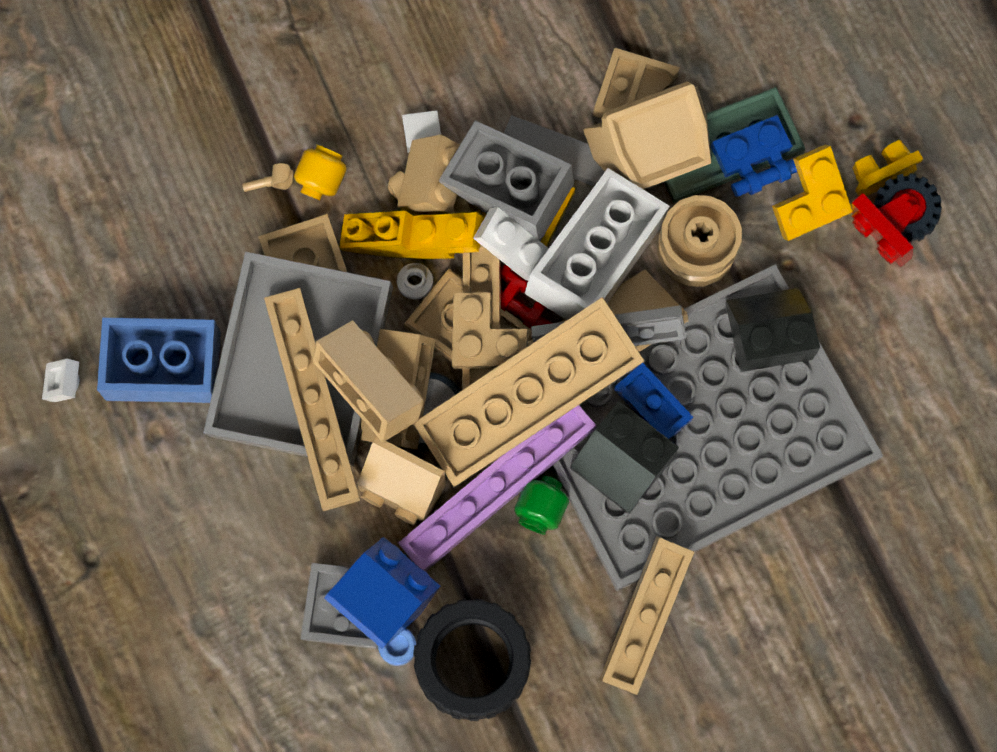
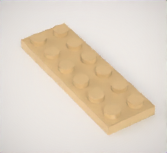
(529, 392)

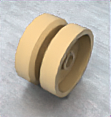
(680, 235)

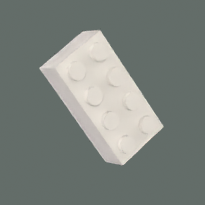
(597, 246)

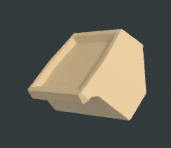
(653, 136)

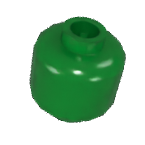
(541, 505)

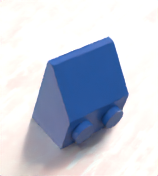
(383, 592)

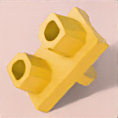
(898, 160)

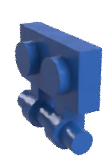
(751, 147)

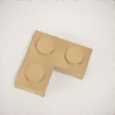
(473, 339)

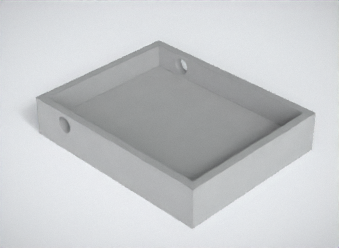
(250, 388)

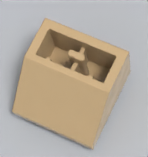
(421, 188)

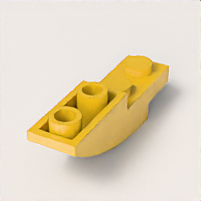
(410, 236)

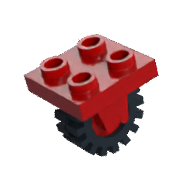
(901, 213)

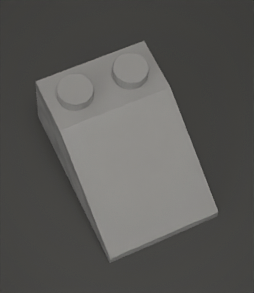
(509, 175)

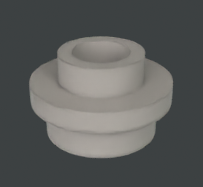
(415, 291)

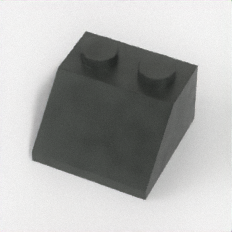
(772, 329)
(624, 457)

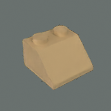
(400, 482)

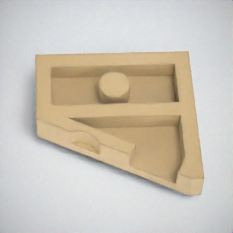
(632, 78)

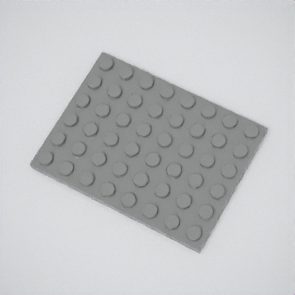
(746, 453)

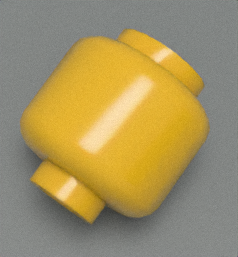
(320, 172)

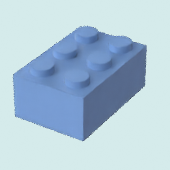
(158, 359)

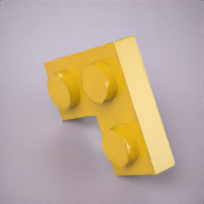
(822, 198)

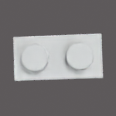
(510, 242)

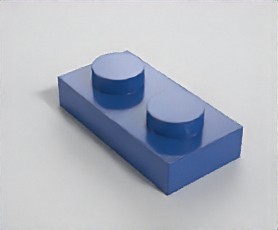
(653, 401)

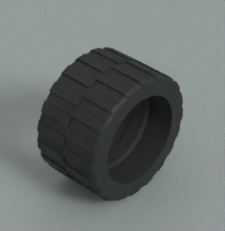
(465, 613)

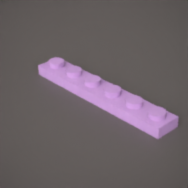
(494, 488)

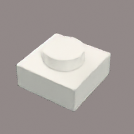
(61, 380)

